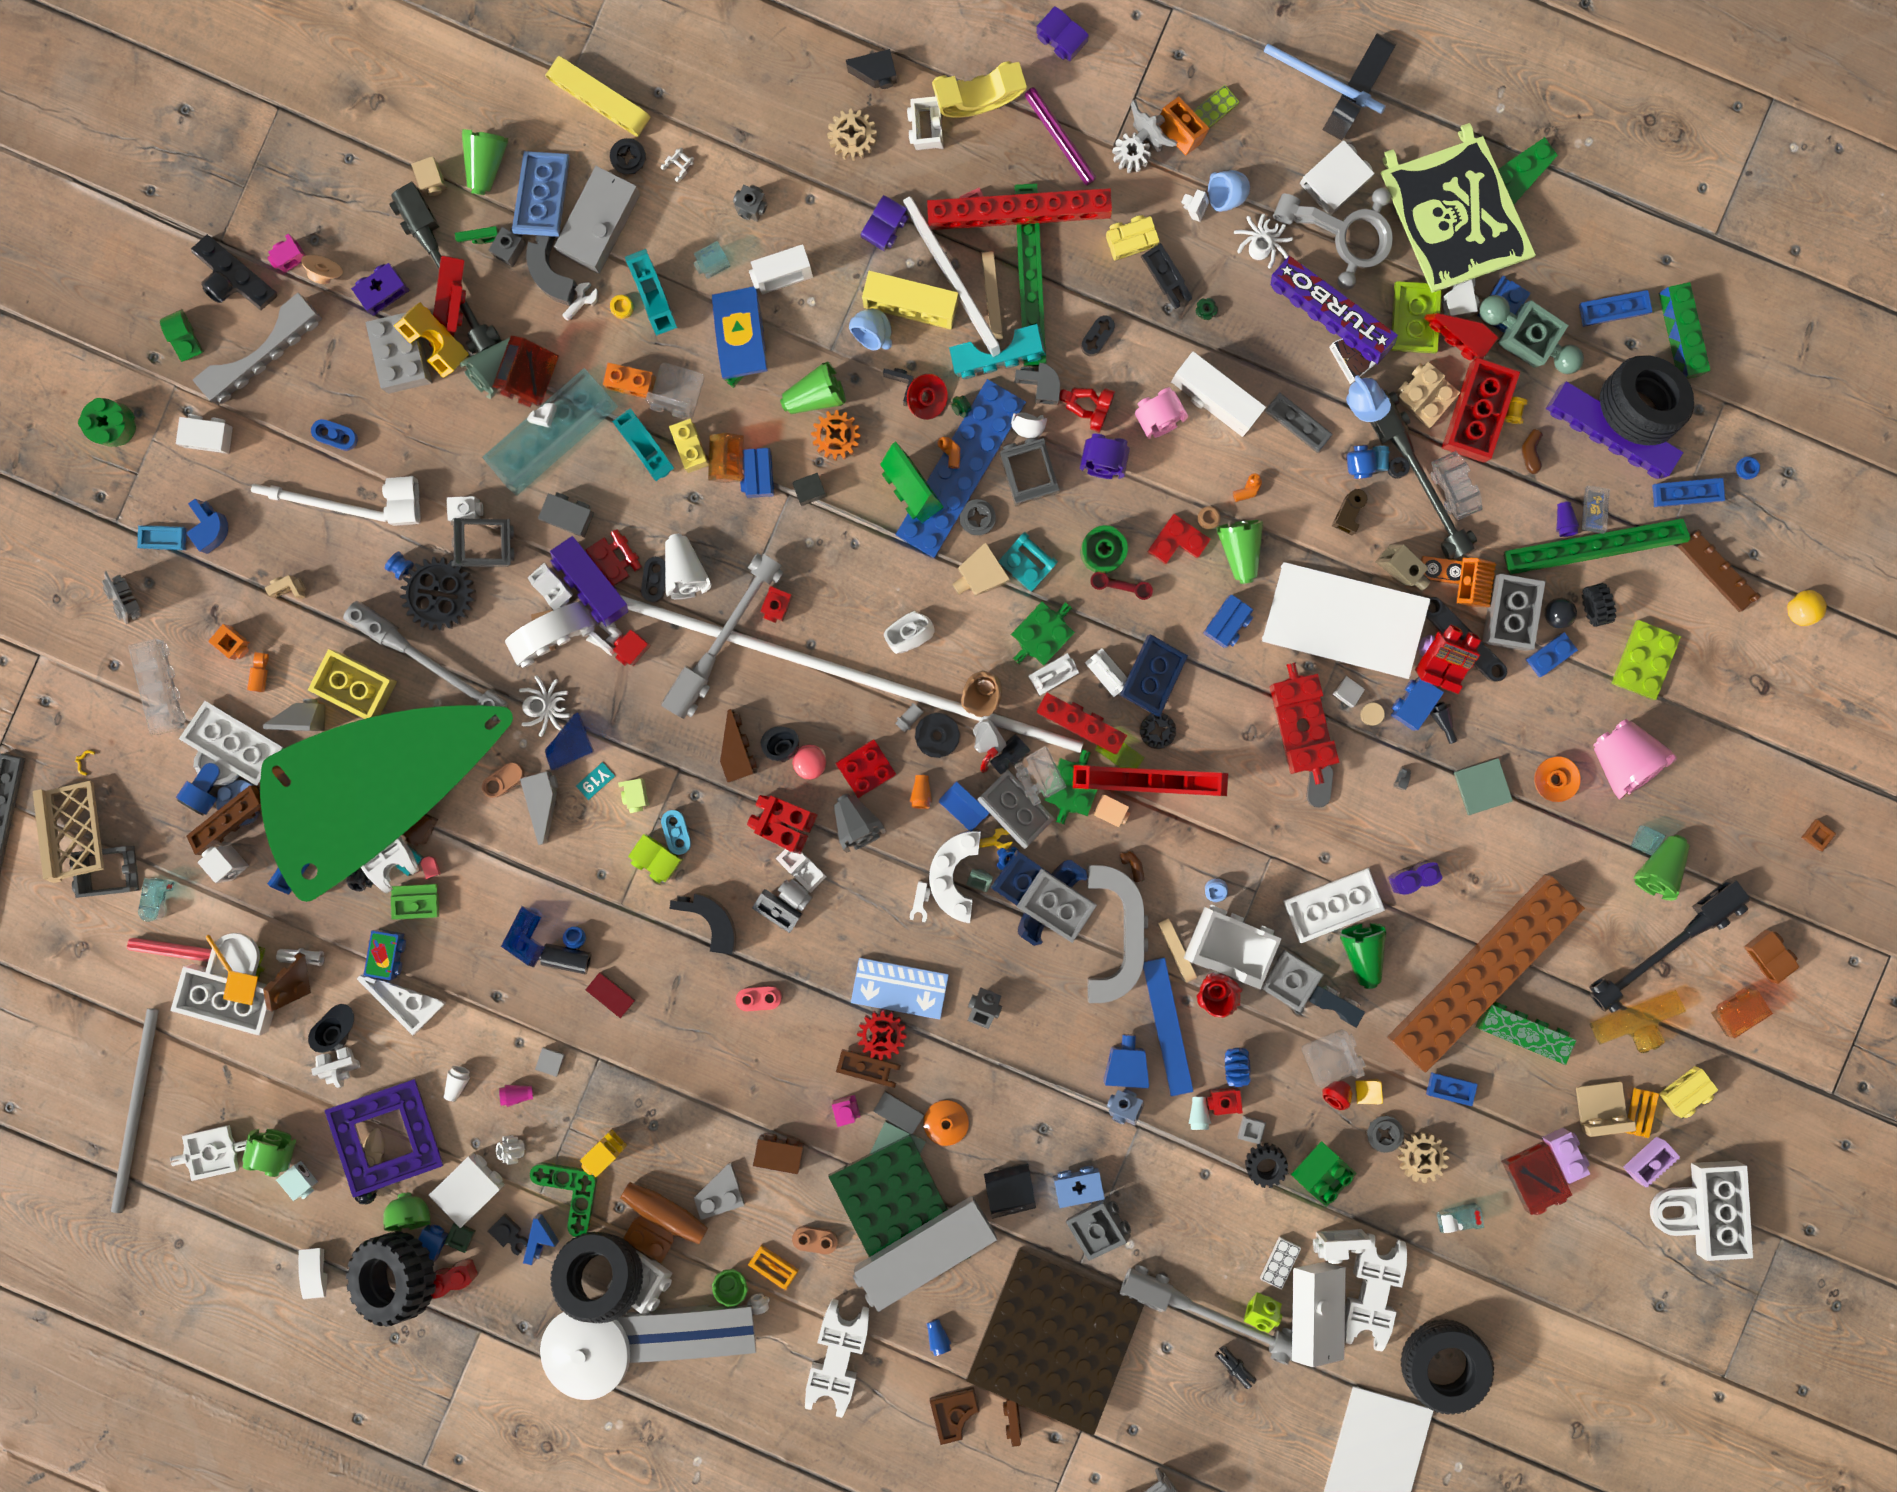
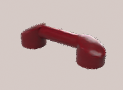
(1142, 589)

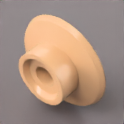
(321, 268)

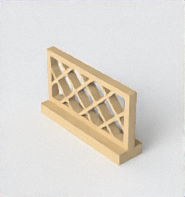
(48, 832)

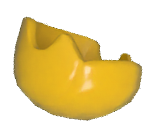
(1807, 608)

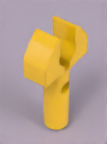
(992, 841)

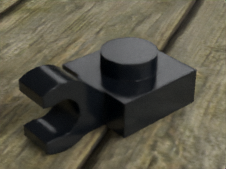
(1013, 752)

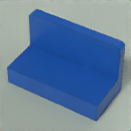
(963, 806)

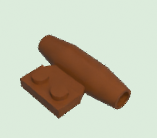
(658, 1222)

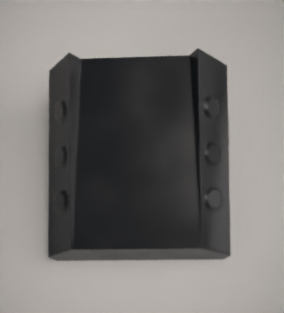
(1009, 1190)

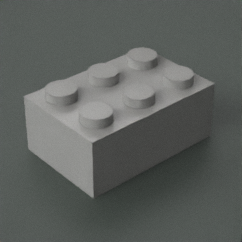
(397, 361)
(1513, 612)

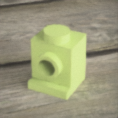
(634, 794)

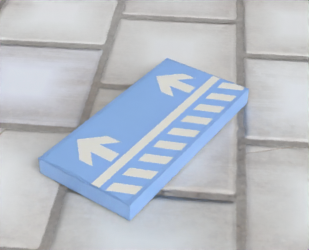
(899, 988)

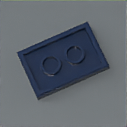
(1153, 675)

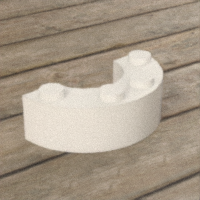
(549, 630)
(942, 871)

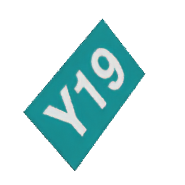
(595, 781)

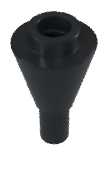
(1443, 717)

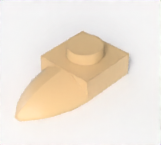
(374, 1147)

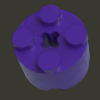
(1105, 456)

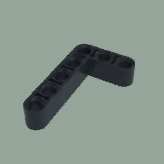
(1362, 80)

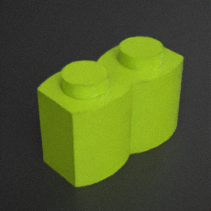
(655, 858)

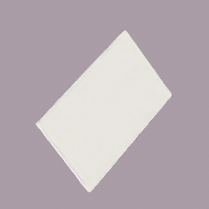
(1346, 620)
(1378, 1444)

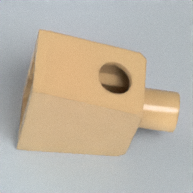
(980, 573)

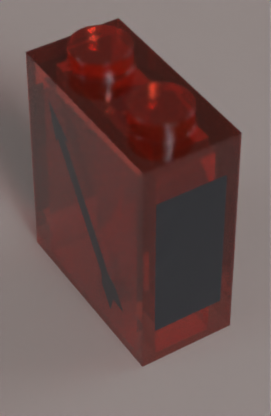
(525, 371)
(1537, 1178)

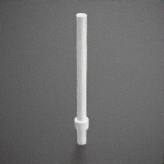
(277, 493)

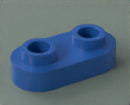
(335, 434)

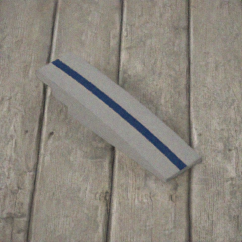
(689, 1332)

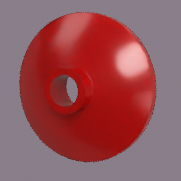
(934, 400)

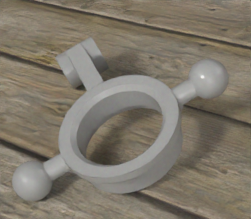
(1289, 211)

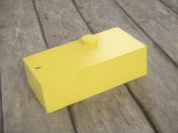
(910, 299)

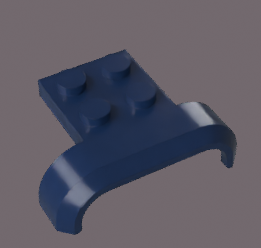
(1018, 877)

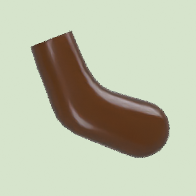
(1529, 452)

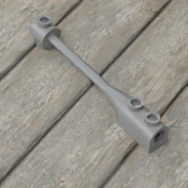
(387, 635)
(693, 682)
(1159, 1294)

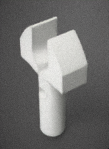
(581, 300)

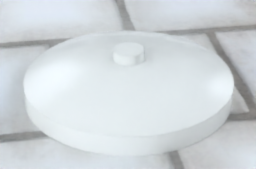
(584, 1356)

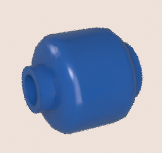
(1362, 462)

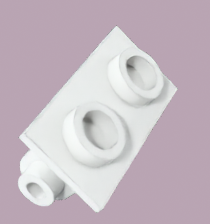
(1107, 672)
(1053, 674)

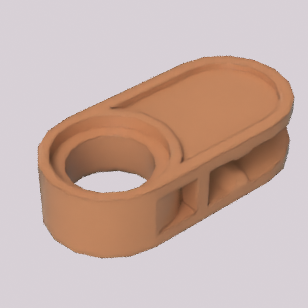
(506, 776)

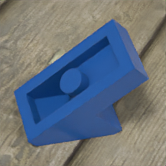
(540, 1234)

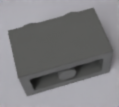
(566, 515)

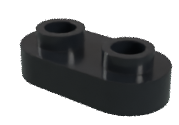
(653, 579)

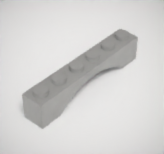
(293, 321)

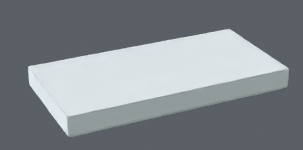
(1334, 905)

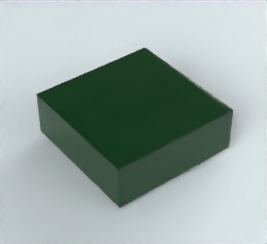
(459, 1237)

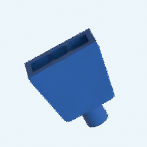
(1127, 1065)

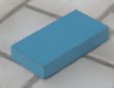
(161, 538)

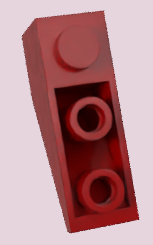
(1468, 336)

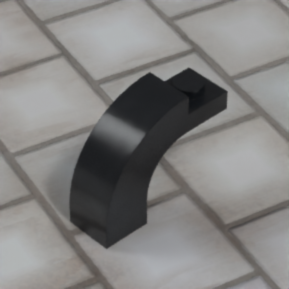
(719, 919)

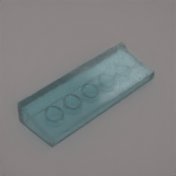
(534, 448)

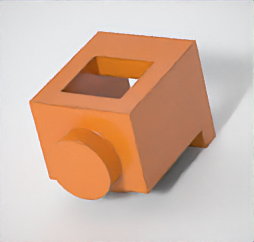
(222, 641)

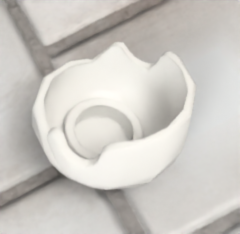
(1028, 425)

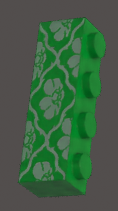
(1527, 1034)

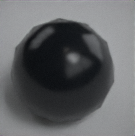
(1560, 613)

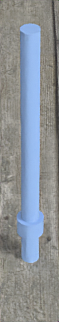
(1361, 98)

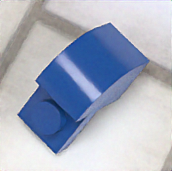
(211, 530)

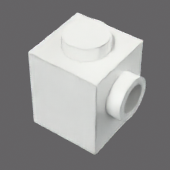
(464, 507)

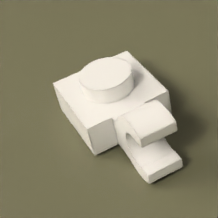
(922, 895)

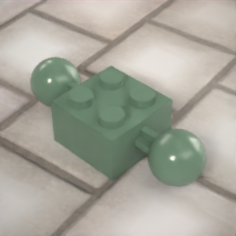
(1532, 334)

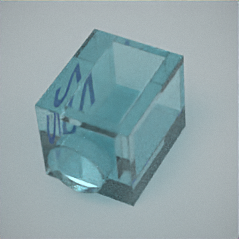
(711, 260)

